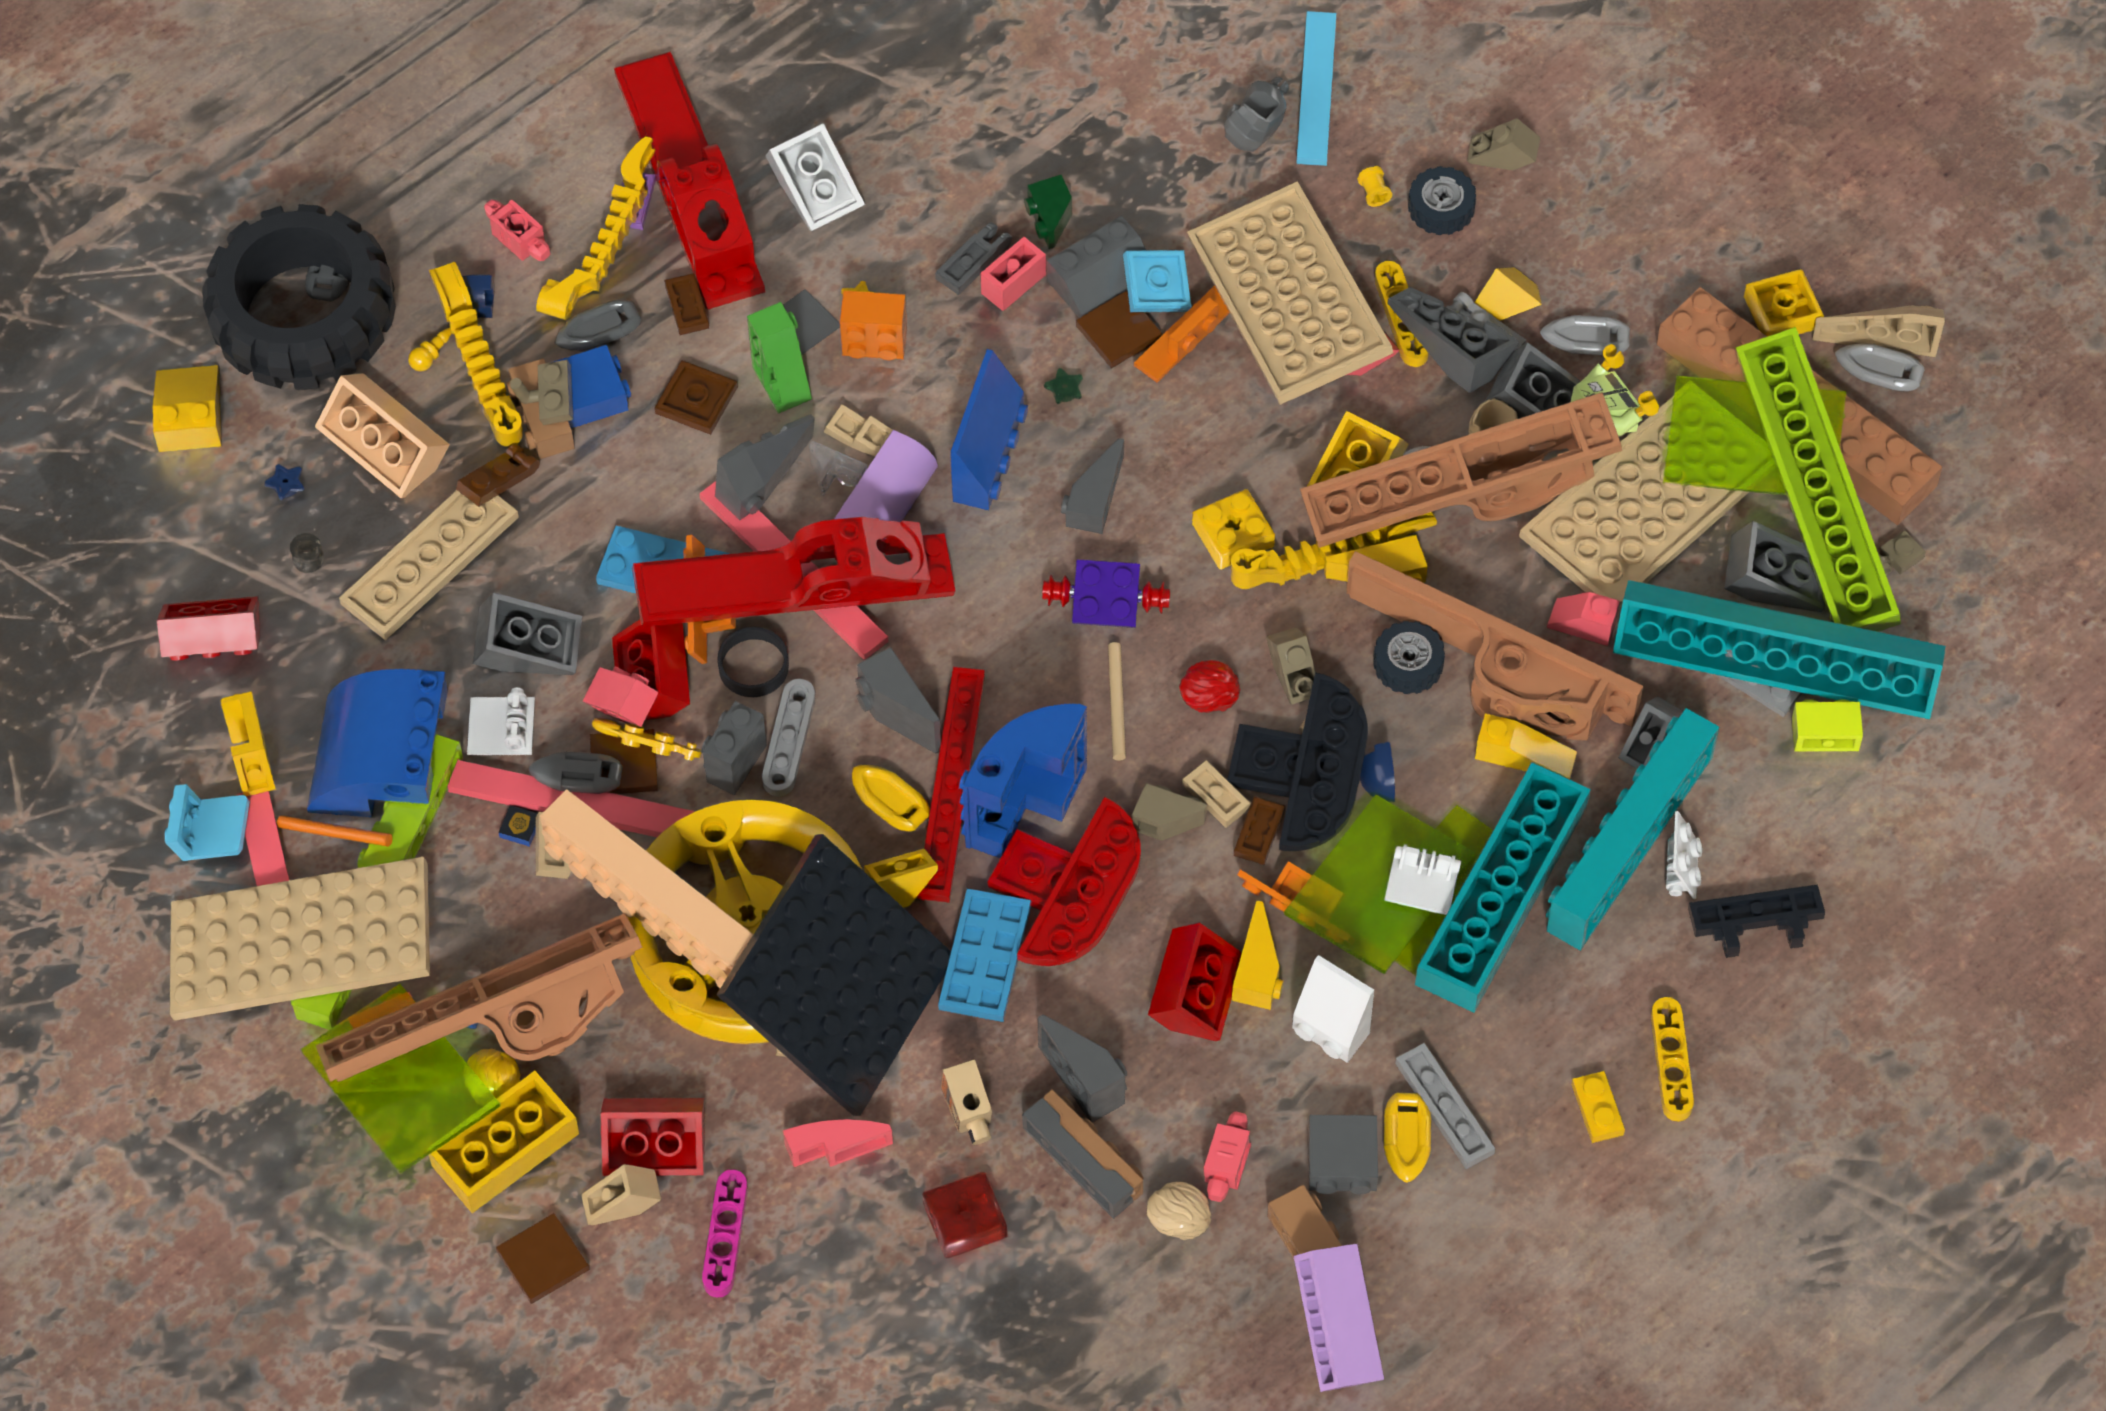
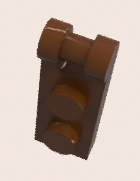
(497, 475)

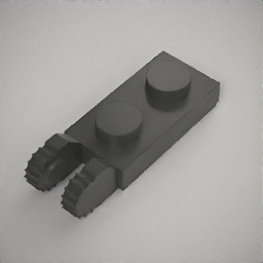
(972, 259)

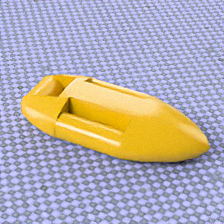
(890, 797)
(1407, 1135)

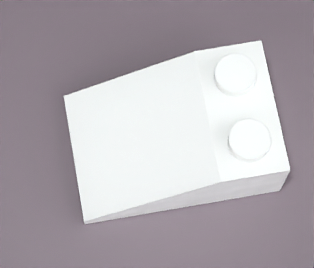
(815, 177)
(1334, 1010)

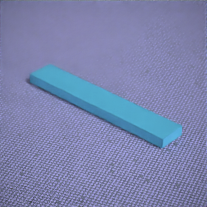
(1316, 88)

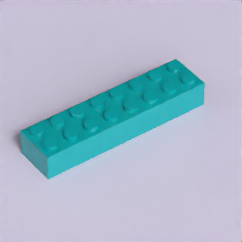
(1631, 829)
(1502, 887)

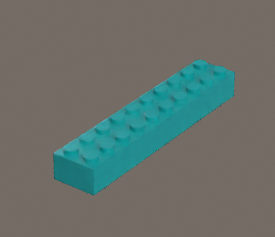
(1788, 648)

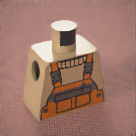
(964, 1090)

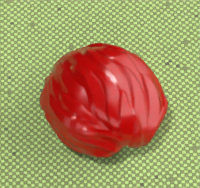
(1210, 686)

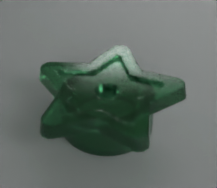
(1064, 394)

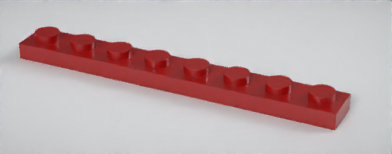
(954, 758)

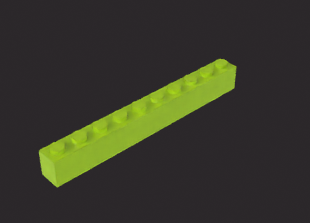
(408, 826)

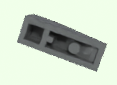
(1093, 491)

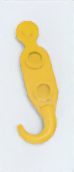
(634, 735)

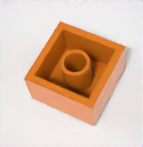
(873, 325)

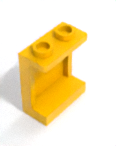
(249, 758)

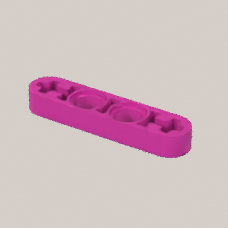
(725, 1233)

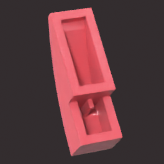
(836, 1140)

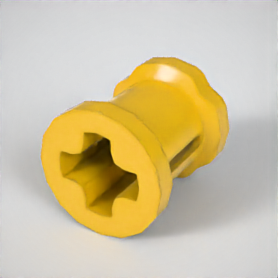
(1374, 186)

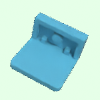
(206, 826)

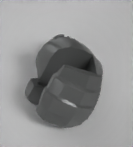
(1257, 116)

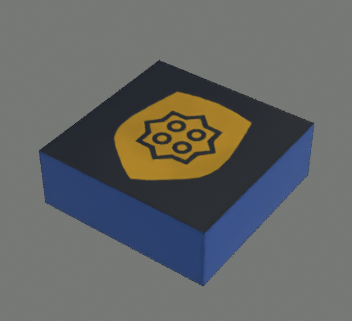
(518, 826)

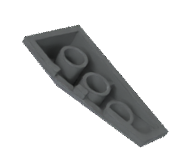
(1460, 345)
(753, 471)

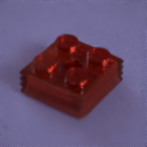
(951, 1229)

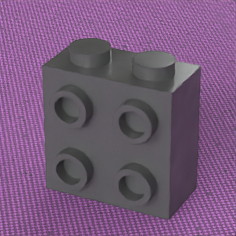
(734, 747)
(1343, 1153)

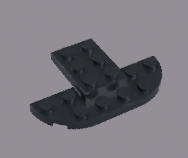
(1313, 769)

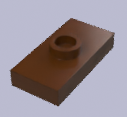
(686, 304)
(1259, 830)

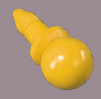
(423, 356)

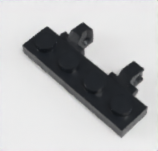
(1783, 908)

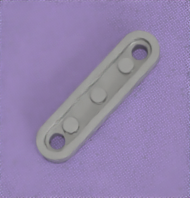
(788, 737)

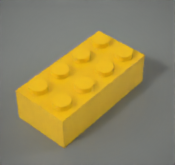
(505, 1143)

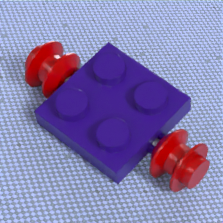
(1106, 593)

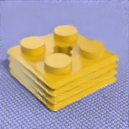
(1792, 292)
(1216, 523)

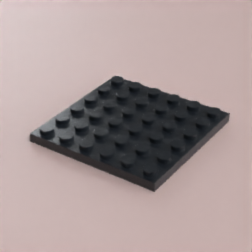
(836, 975)

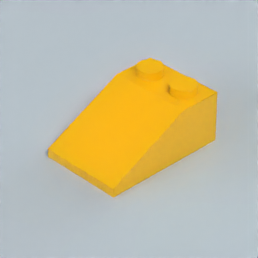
(187, 408)
(1355, 447)

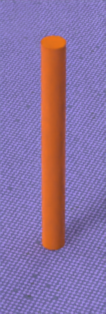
(335, 831)

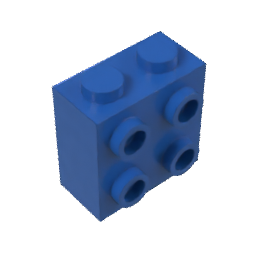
(596, 386)

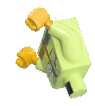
(1622, 405)

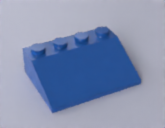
(986, 435)

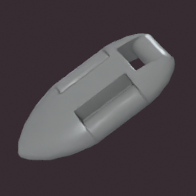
(1586, 334)
(1881, 366)

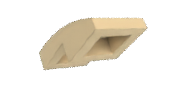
(858, 432)

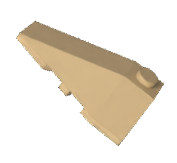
(1900, 328)

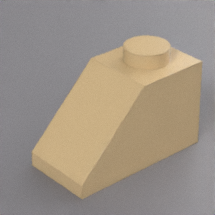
(621, 1195)

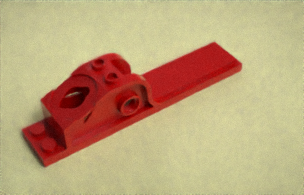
(689, 177)
(774, 581)

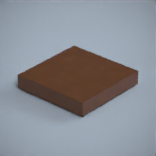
(1117, 331)
(696, 397)
(638, 763)
(542, 1258)

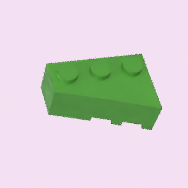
(778, 356)

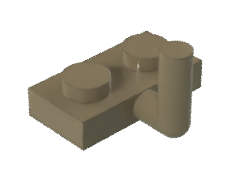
(553, 392)

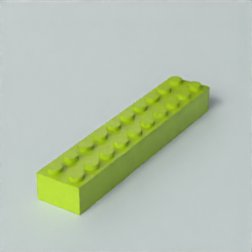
(1817, 482)

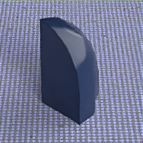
(481, 294)
(1378, 772)

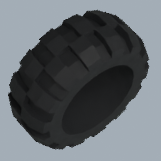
(282, 244)

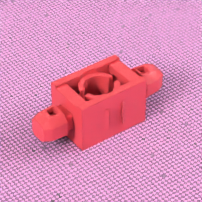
(513, 216)
(1227, 1156)

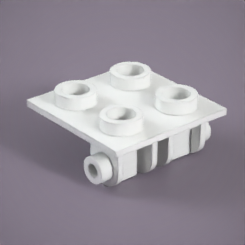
(501, 724)
(1683, 859)
(1422, 879)

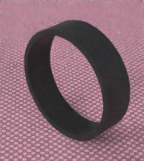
(753, 633)

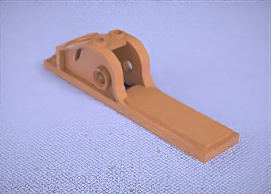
(1500, 461)
(1513, 669)
(525, 1003)

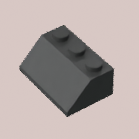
(1094, 267)

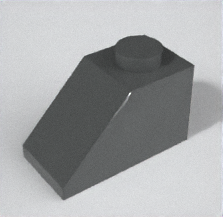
(1647, 730)

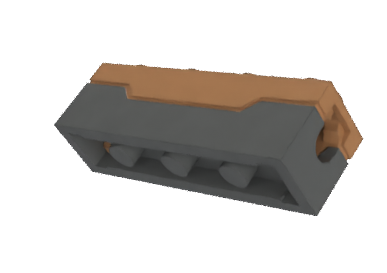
(1083, 1153)

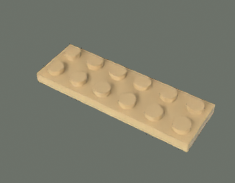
(426, 561)

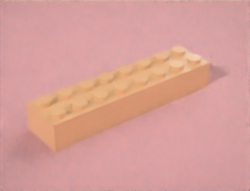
(643, 887)

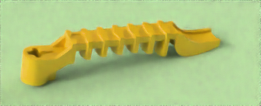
(560, 297)
(475, 353)
(1254, 568)

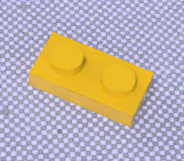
(1598, 1107)

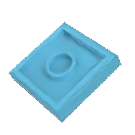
(1157, 281)

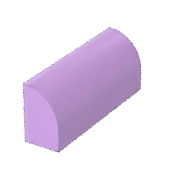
(891, 481)
(1338, 1317)

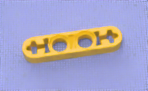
(1401, 337)
(1676, 1058)

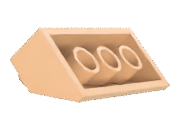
(381, 434)

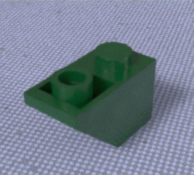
(1051, 206)

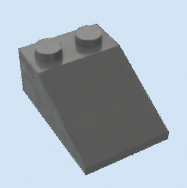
(1532, 382)
(1771, 569)
(526, 637)
(896, 700)
(1084, 1068)

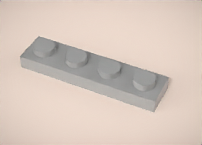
(1445, 1106)

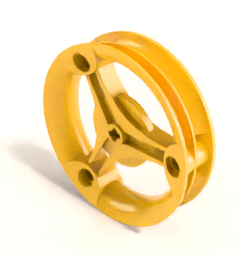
(740, 897)

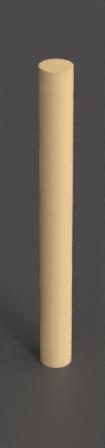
(1116, 701)

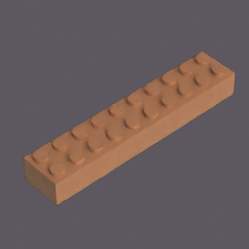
(1881, 463)

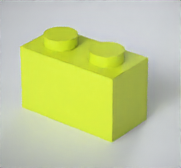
(1827, 726)

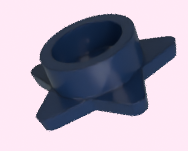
(285, 489)

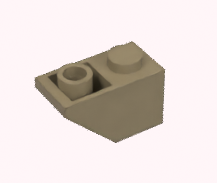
(1504, 146)
(1292, 663)
(1165, 813)

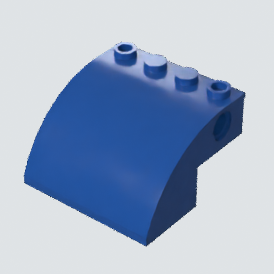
(377, 741)
(1024, 766)

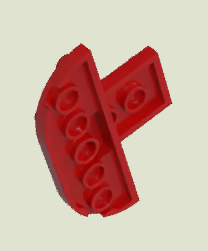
(1074, 889)

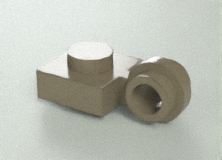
(1900, 553)

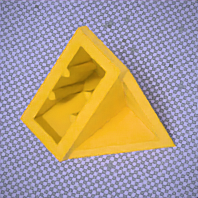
(1508, 294)

